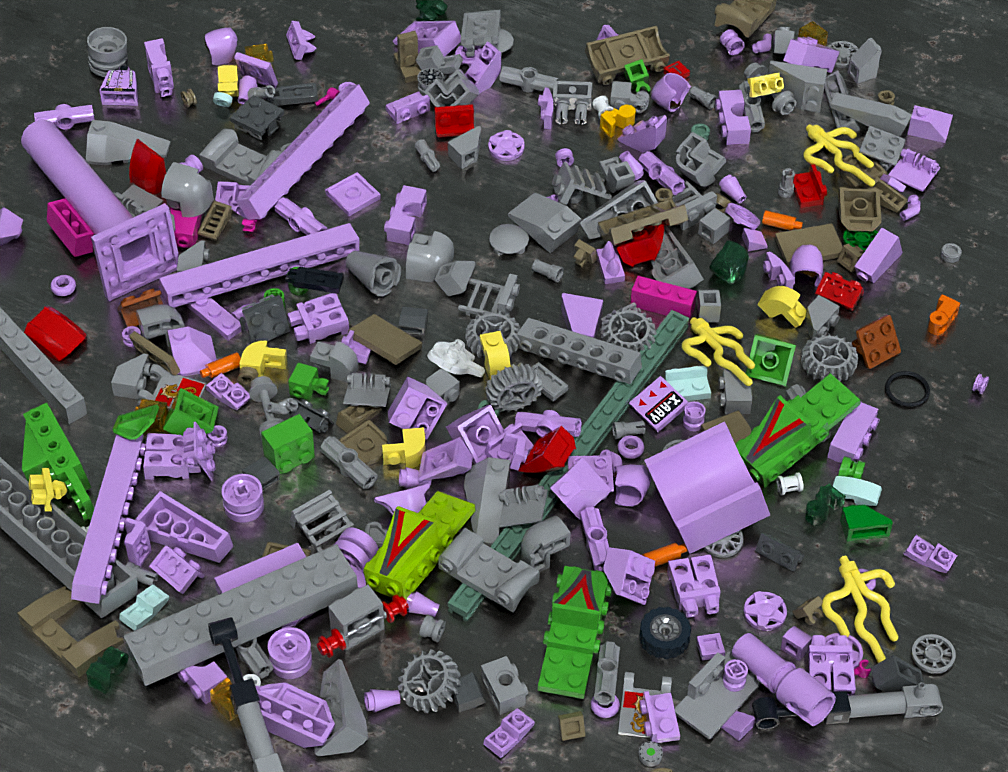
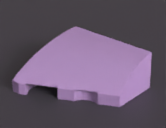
(228, 194)

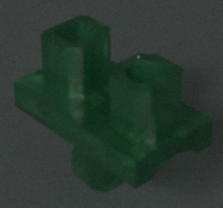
(427, 7)

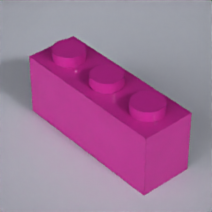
(69, 227)
(662, 297)

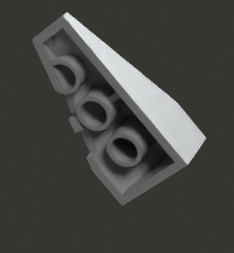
(872, 113)
(115, 142)
(630, 199)
(674, 264)
(482, 488)
(349, 720)

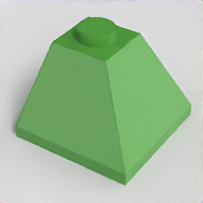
(771, 359)
(188, 409)

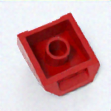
(146, 168)
(643, 246)
(54, 333)
(549, 452)

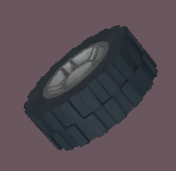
(676, 628)

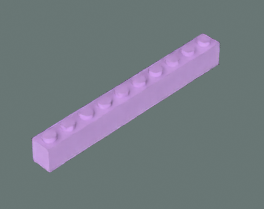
(303, 152)
(258, 265)
(108, 520)

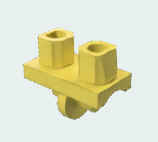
(765, 84)
(45, 490)

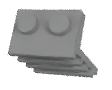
(572, 178)
(696, 205)
(503, 302)
(315, 509)

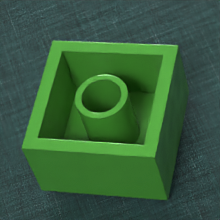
(288, 444)

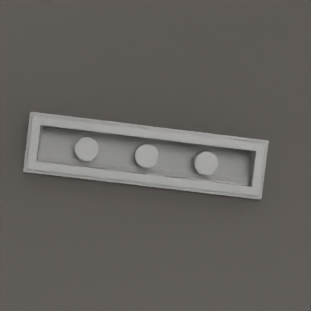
(833, 84)

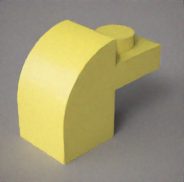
(228, 79)
(783, 301)
(495, 353)
(259, 356)
(409, 451)

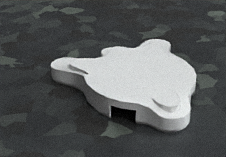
(455, 358)

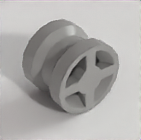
(432, 628)

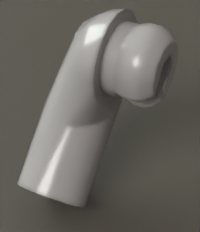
(282, 407)

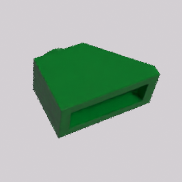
(864, 523)

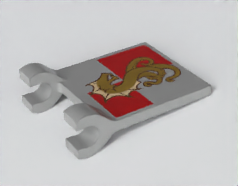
(169, 386)
(631, 719)

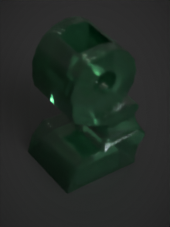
(817, 509)
(99, 672)

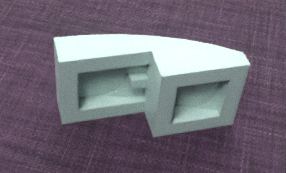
(860, 490)
(145, 608)

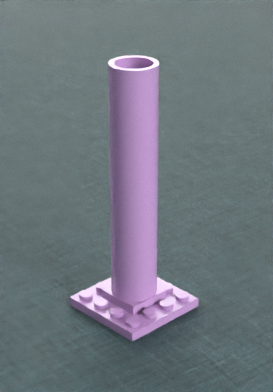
(126, 247)

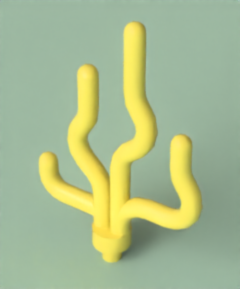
(827, 141)
(713, 338)
(856, 586)

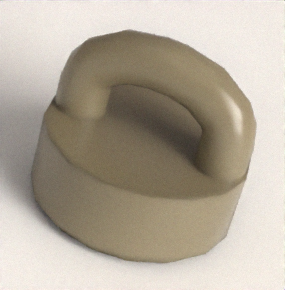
(722, 201)

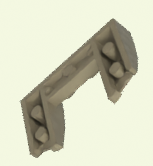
(77, 656)

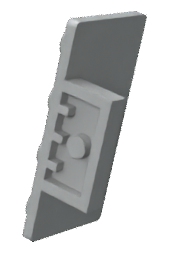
(709, 702)

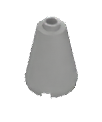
(374, 271)

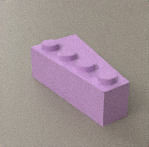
(178, 526)

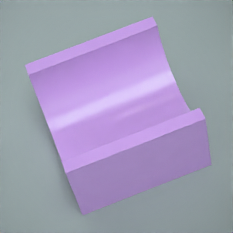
(707, 488)

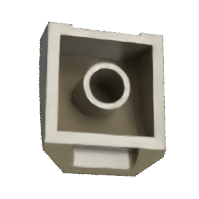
(859, 208)

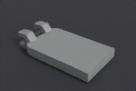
(480, 28)

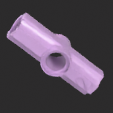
(66, 116)
(661, 172)
(298, 218)
(547, 422)
(594, 530)

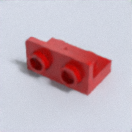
(454, 120)
(809, 188)
(839, 290)

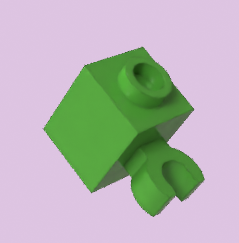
(637, 75)
(306, 381)

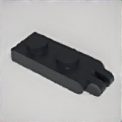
(315, 279)

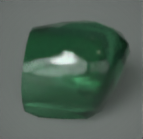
(730, 262)

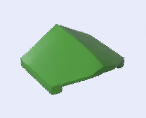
(135, 423)

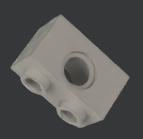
(504, 697)

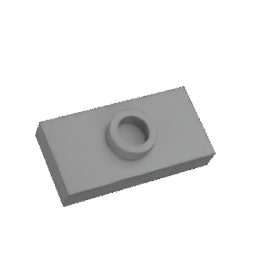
(552, 385)

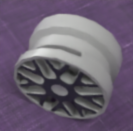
(427, 77)

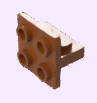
(131, 304)
(877, 341)

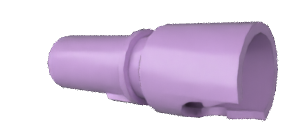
(792, 686)

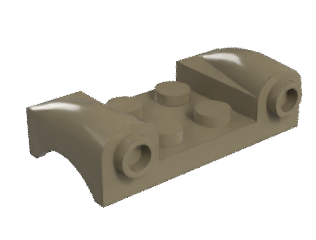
(744, 14)
(612, 53)
(619, 228)

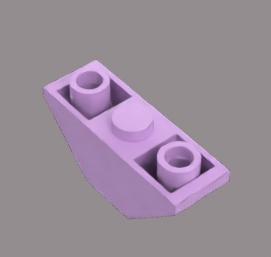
(485, 67)
(645, 135)

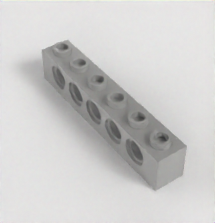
(579, 350)

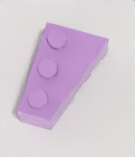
(809, 53)

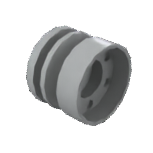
(106, 50)

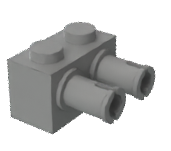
(572, 96)

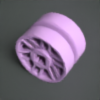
(242, 498)
(357, 547)
(290, 653)

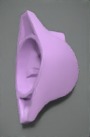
(410, 499)

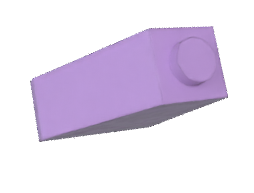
(878, 256)
(582, 314)

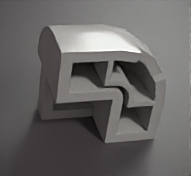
(453, 92)
(698, 160)
(187, 190)
(427, 255)
(157, 320)
(542, 541)

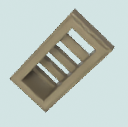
(888, 191)
(216, 207)

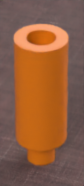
(781, 221)
(221, 365)
(666, 553)

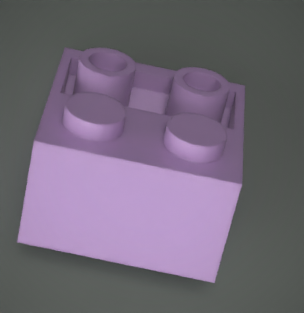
(416, 407)
(629, 574)

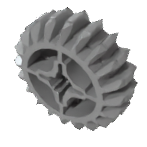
(491, 323)
(629, 325)
(829, 355)
(514, 387)
(440, 684)

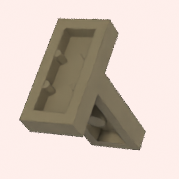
(407, 55)

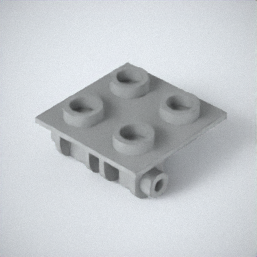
(882, 146)
(138, 200)
(367, 393)
(523, 505)

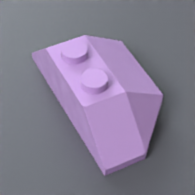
(295, 714)

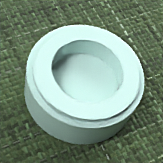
(222, 99)

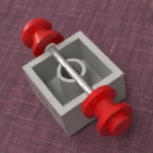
(358, 619)

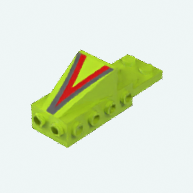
(415, 544)

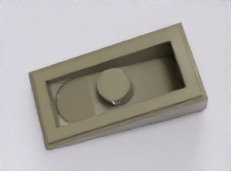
(355, 416)

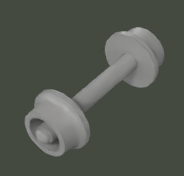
(784, 101)
(262, 391)

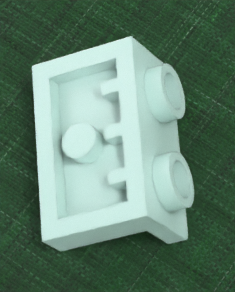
(689, 382)

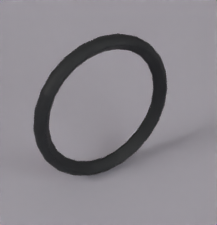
(907, 404)

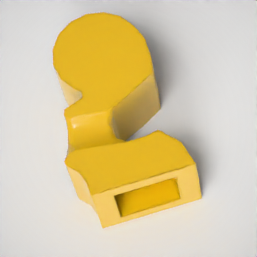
(620, 118)

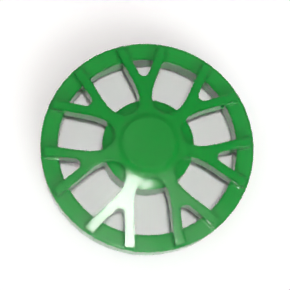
(860, 238)

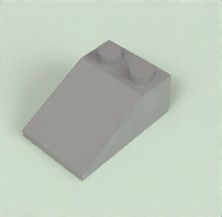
(804, 82)
(546, 221)

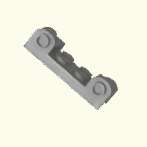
(235, 160)
(487, 570)

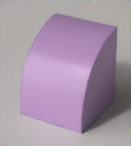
(796, 643)

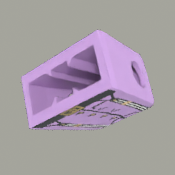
(120, 87)

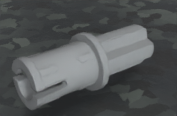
(427, 155)

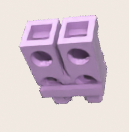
(159, 67)
(319, 318)
(165, 457)
(694, 585)
(832, 659)

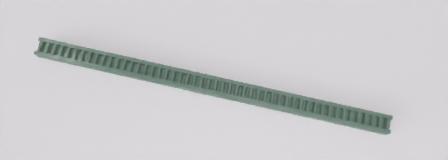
(592, 434)

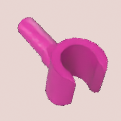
(331, 94)
(249, 225)
(861, 671)

